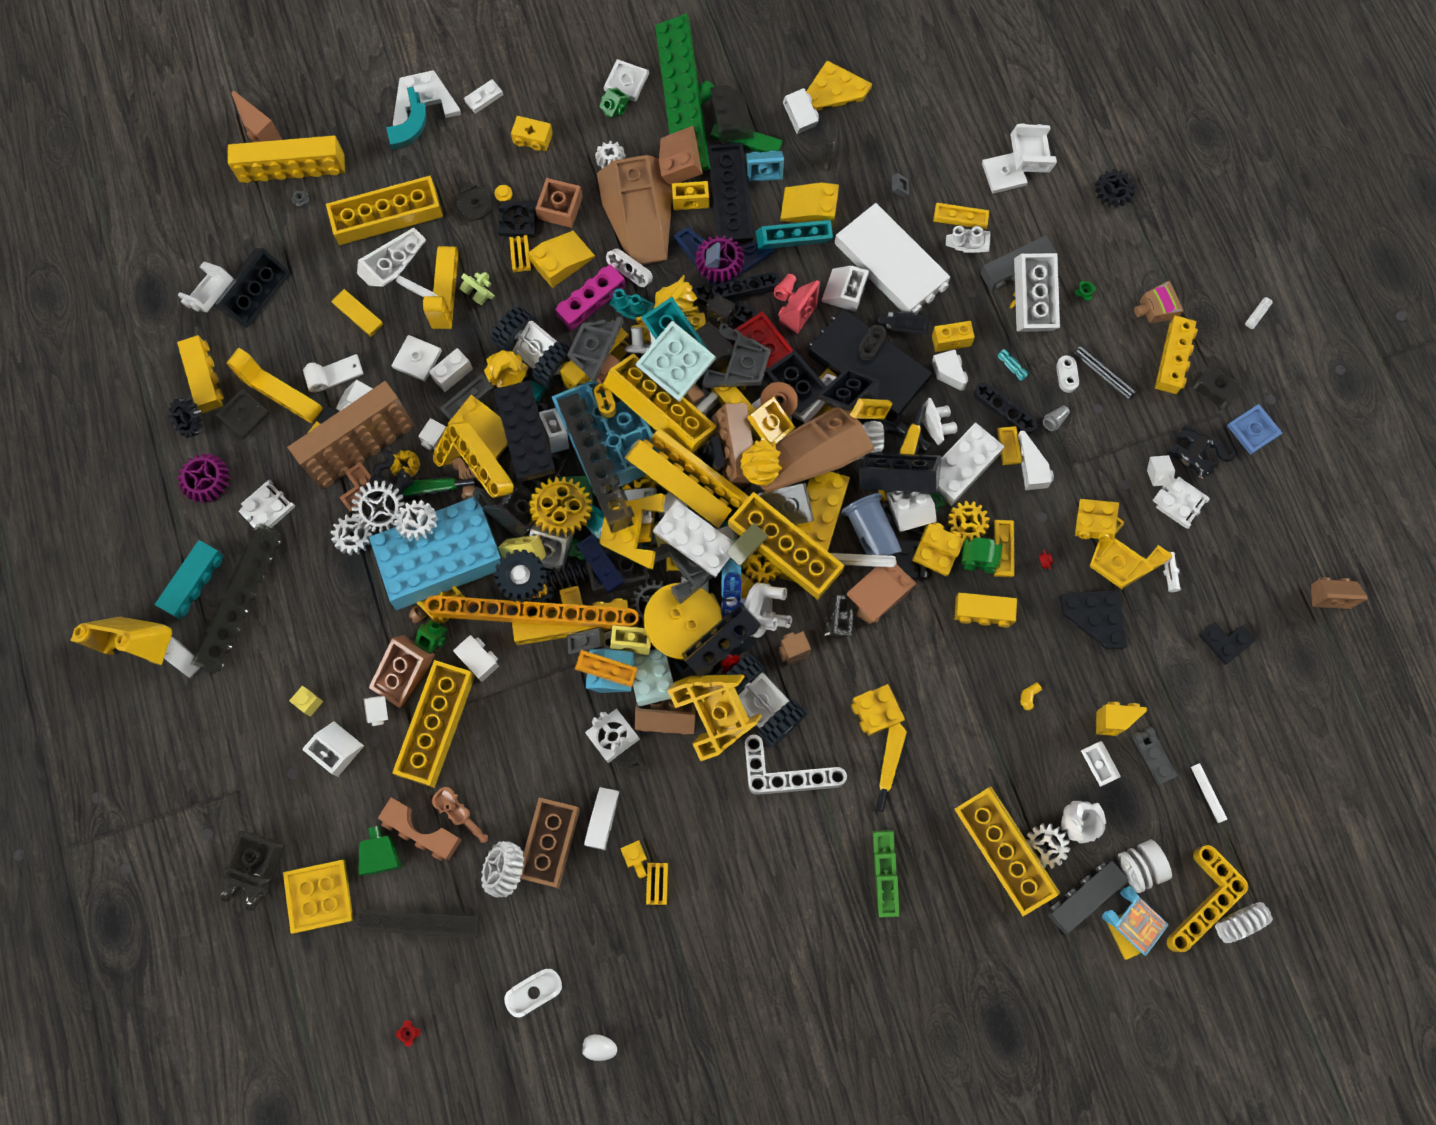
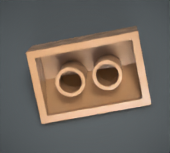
(665, 718)

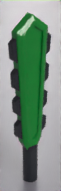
(435, 485)

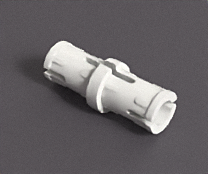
(1171, 573)

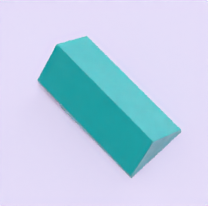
(661, 317)

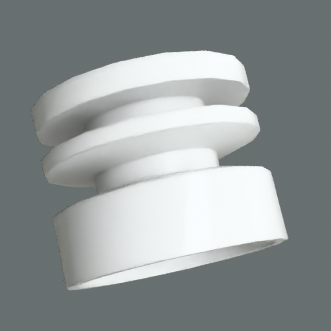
(1145, 866)

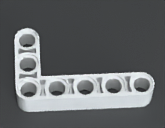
(786, 777)

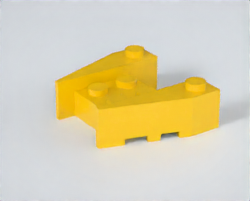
(718, 709)

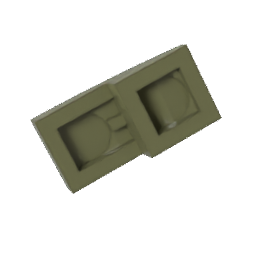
(746, 544)

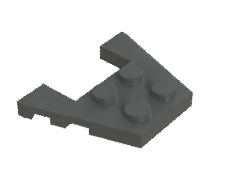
(745, 365)
(693, 573)

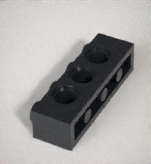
(723, 629)

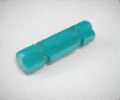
(1012, 364)

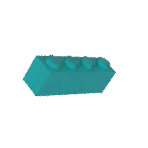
(794, 234)
(189, 580)

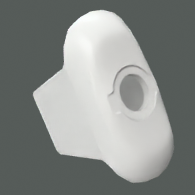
(517, 998)

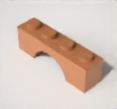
(398, 816)

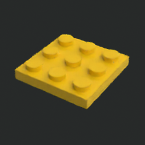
(318, 896)

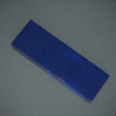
(600, 563)

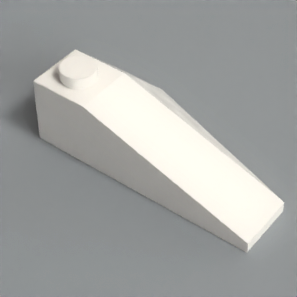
(390, 259)

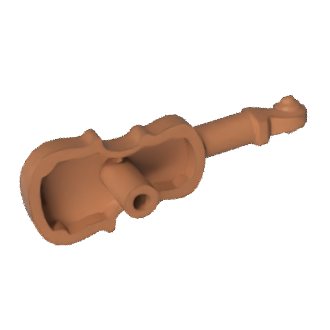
(446, 801)

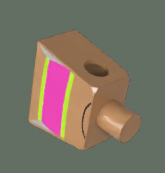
(1159, 304)

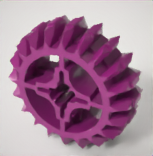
(727, 266)
(201, 468)

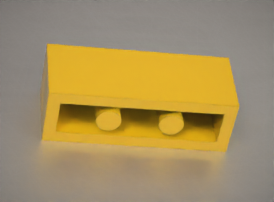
(985, 609)

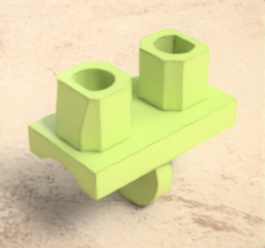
(470, 283)

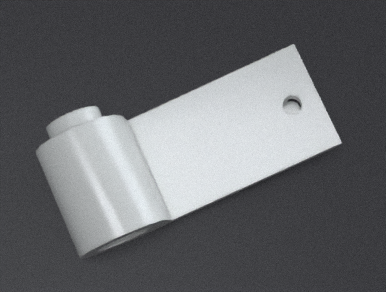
(322, 378)

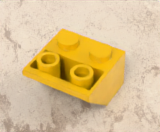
(1115, 718)

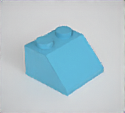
(764, 166)
(605, 686)

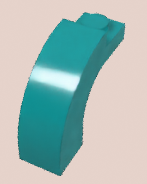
(411, 129)

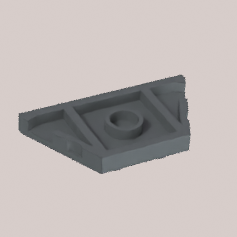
(594, 345)

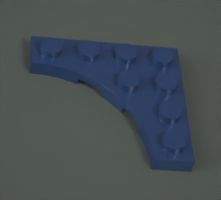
(690, 241)

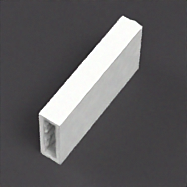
(893, 260)

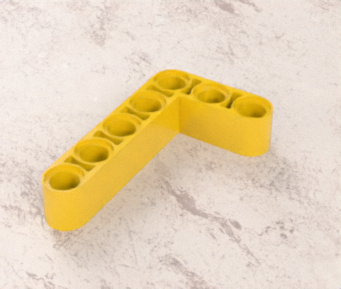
(440, 308)
(273, 388)
(463, 441)
(1210, 903)

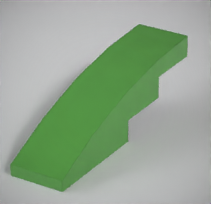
(885, 873)

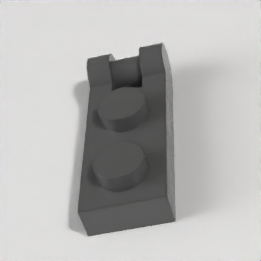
(1154, 755)

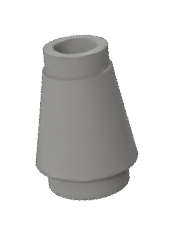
(1055, 418)

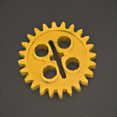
(572, 518)

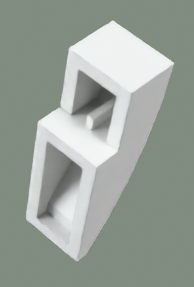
(601, 818)

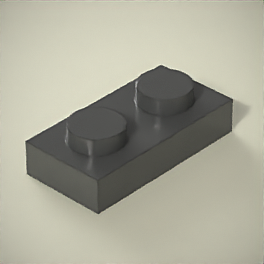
(585, 641)

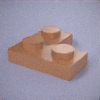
(359, 477)

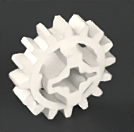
(406, 524)
(344, 540)
(1056, 847)

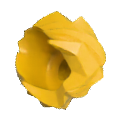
(680, 291)
(505, 369)
(761, 462)

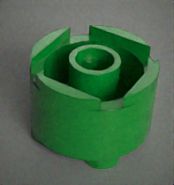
(981, 554)

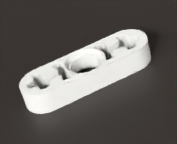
(636, 267)

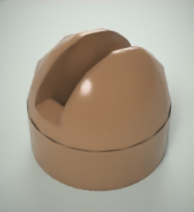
(417, 614)

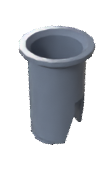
(872, 526)

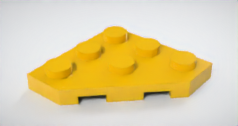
(836, 87)

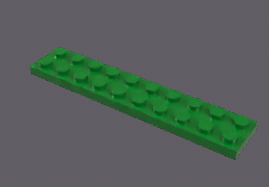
(681, 81)

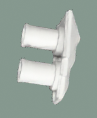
(969, 240)
(637, 341)
(932, 423)

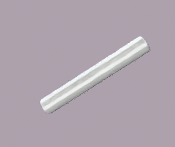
(866, 560)

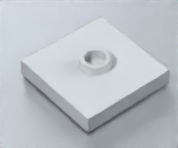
(627, 78)
(1002, 173)
(416, 358)

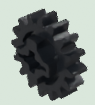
(1114, 188)
(186, 417)

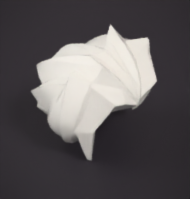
(1083, 821)

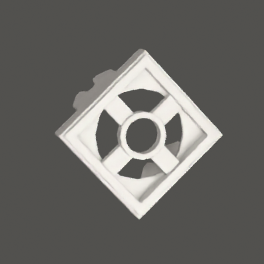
(620, 744)

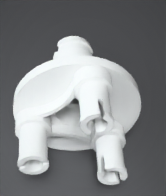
(760, 604)

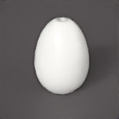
(598, 1048)

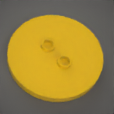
(678, 626)

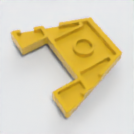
(626, 540)
(1122, 564)

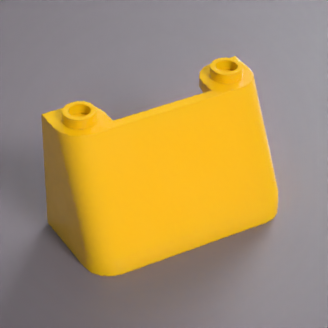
(128, 635)

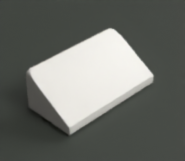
(1100, 763)

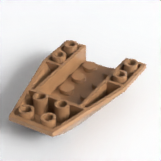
(638, 206)
(820, 447)

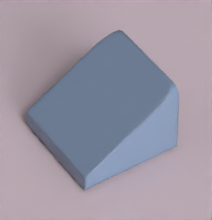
(713, 256)

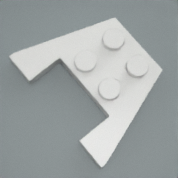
(430, 91)

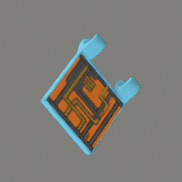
(1138, 923)

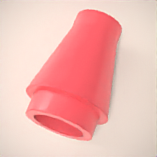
(785, 287)

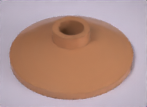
(784, 390)

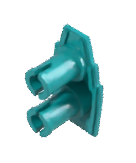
(630, 306)

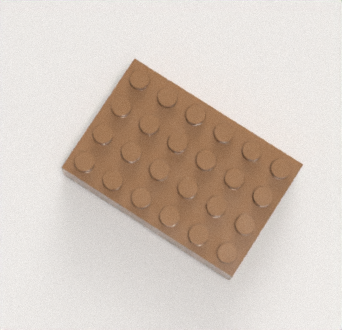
(352, 435)

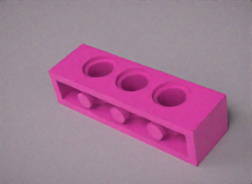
(588, 306)

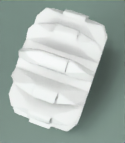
(609, 153)
(876, 435)

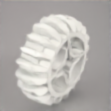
(370, 501)
(502, 869)
(1243, 922)

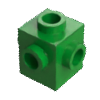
(614, 102)
(430, 636)

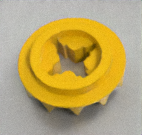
(413, 462)

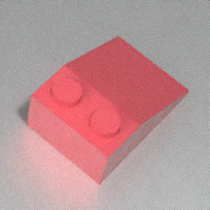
(799, 307)

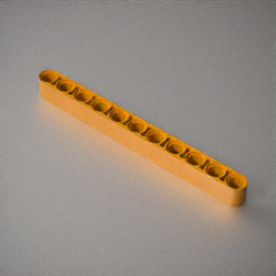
(523, 608)

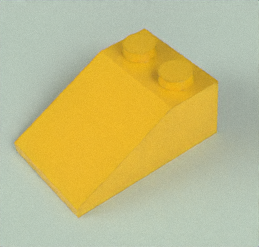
(810, 203)
(560, 257)
(485, 423)

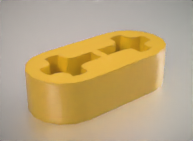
(606, 400)

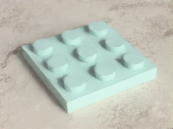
(675, 361)

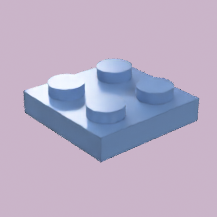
(1254, 429)

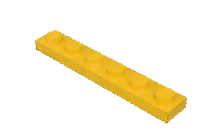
(699, 468)

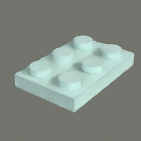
(652, 678)

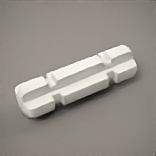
(1258, 313)

